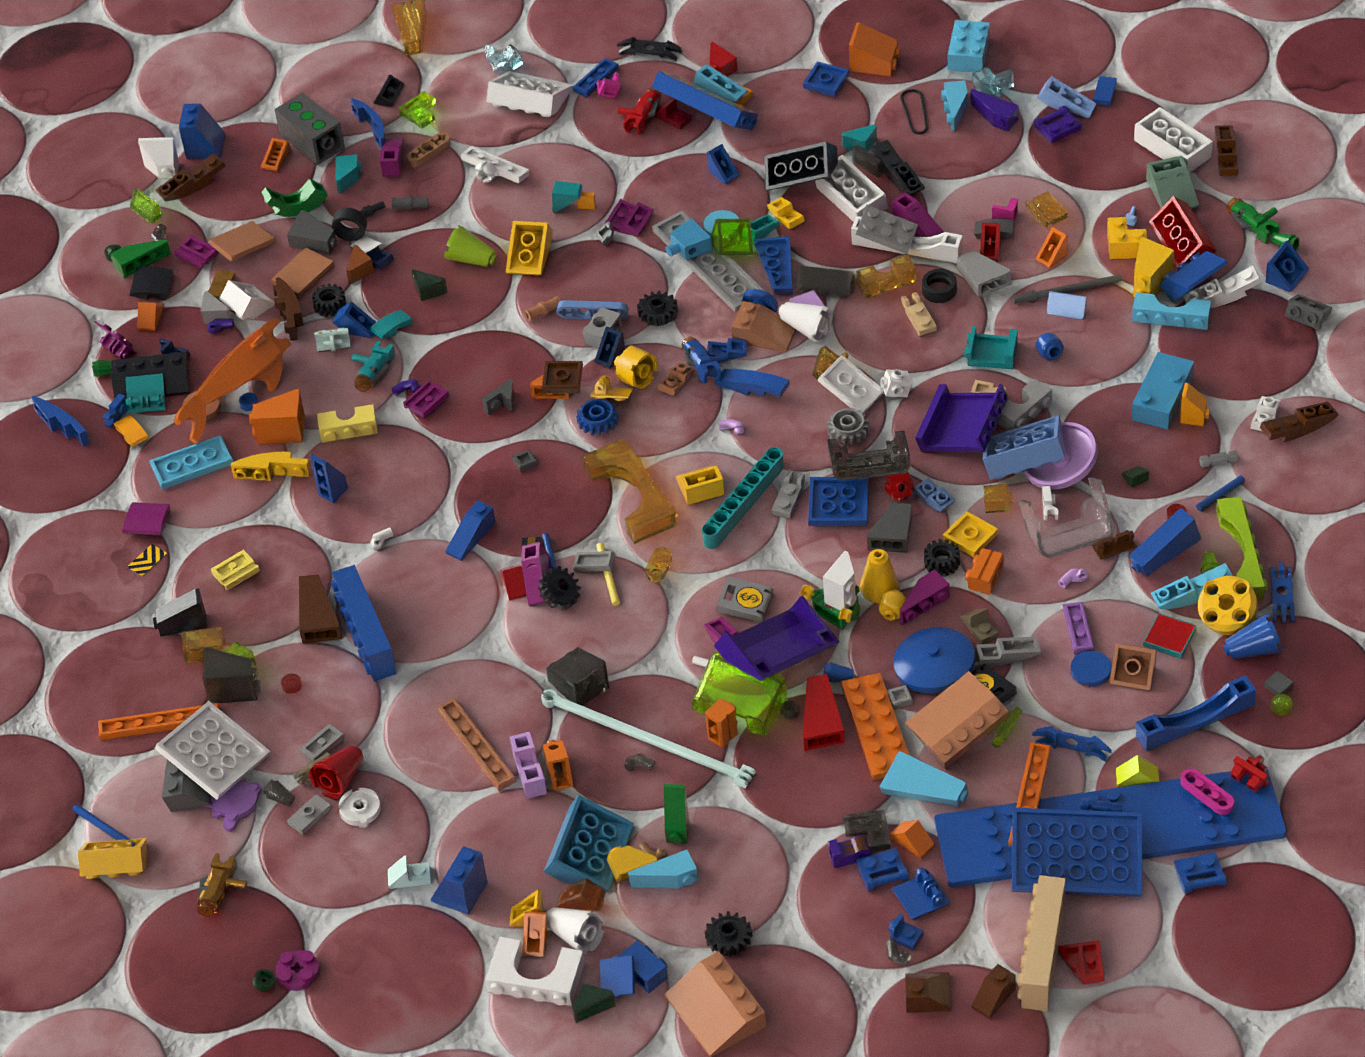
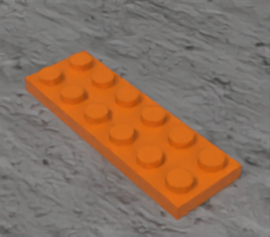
(874, 722)

